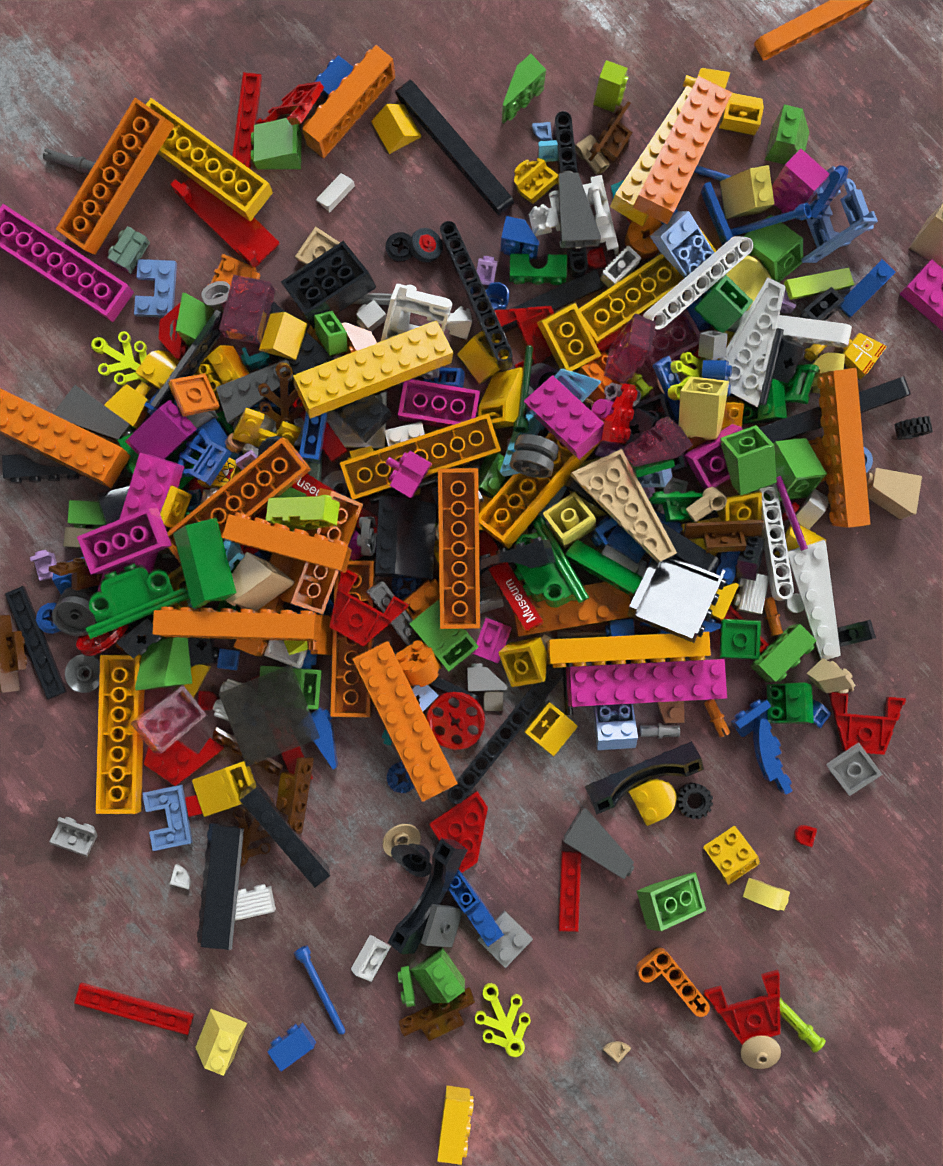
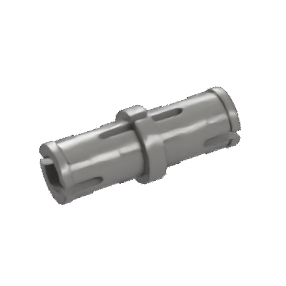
(659, 730)

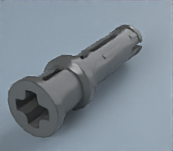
(80, 164)

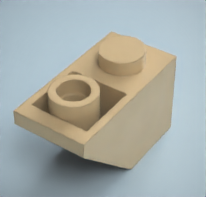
(830, 677)

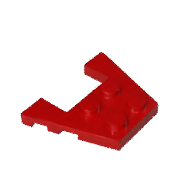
(296, 103)
(527, 321)
(357, 618)
(870, 731)
(180, 761)
(753, 1016)

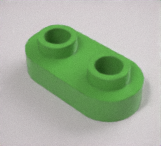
(408, 994)

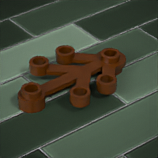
(284, 400)
(250, 835)

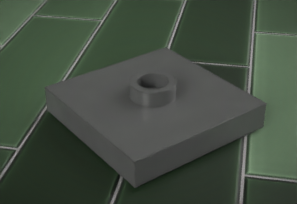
(442, 926)

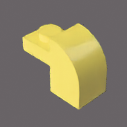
(826, 363)
(766, 894)

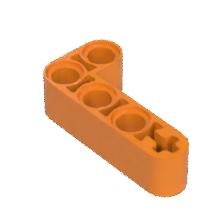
(677, 983)

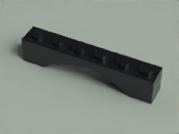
(19, 468)
(533, 555)
(676, 762)
(270, 818)
(445, 864)

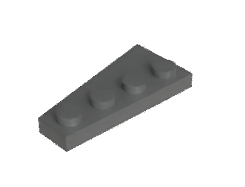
(244, 392)

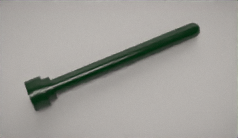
(521, 423)

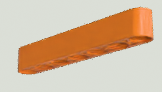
(807, 26)

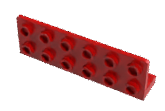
(245, 237)

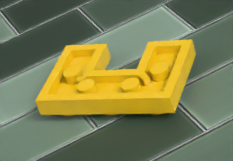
(249, 429)

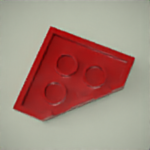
(617, 424)
(465, 825)

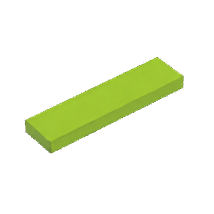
(818, 283)

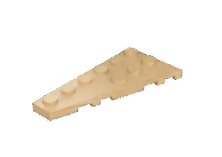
(620, 494)

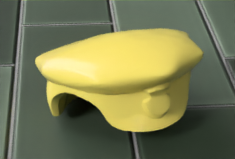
(749, 276)

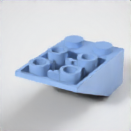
(682, 243)
(615, 726)

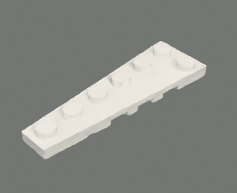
(815, 588)

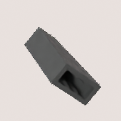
(575, 214)
(92, 415)
(595, 842)

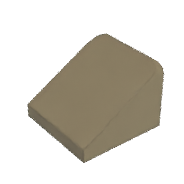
(493, 701)

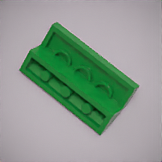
(204, 562)
(604, 568)

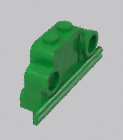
(553, 582)
(130, 597)

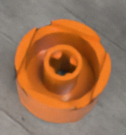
(634, 238)
(419, 663)

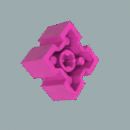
(408, 472)

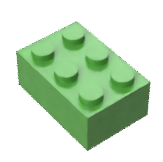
(784, 653)

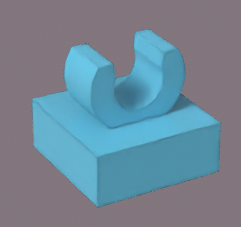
(548, 150)

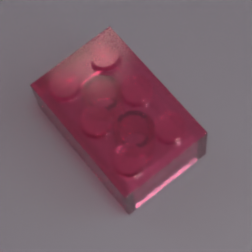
(247, 309)
(674, 339)
(630, 349)
(168, 719)

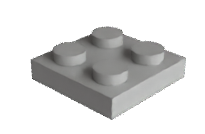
(854, 769)
(512, 942)

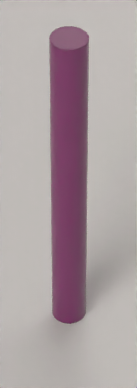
(791, 514)

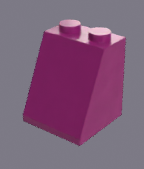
(162, 432)

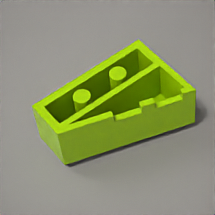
(611, 86)
(303, 512)

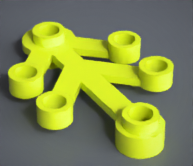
(126, 361)
(677, 366)
(504, 1023)

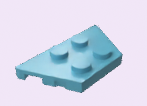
(577, 384)

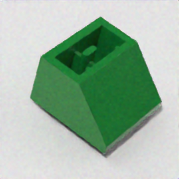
(723, 304)
(772, 412)
(790, 703)

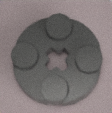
(368, 538)

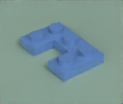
(164, 275)
(174, 803)

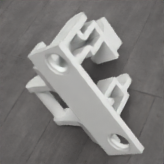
(545, 218)
(408, 300)

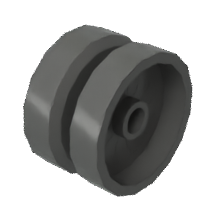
(534, 456)
(73, 612)

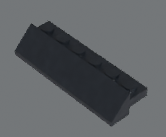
(220, 886)

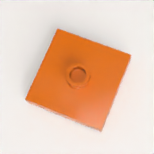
(193, 394)

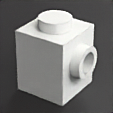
(370, 316)

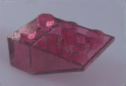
(659, 443)

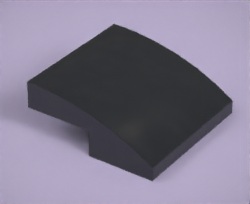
(112, 503)

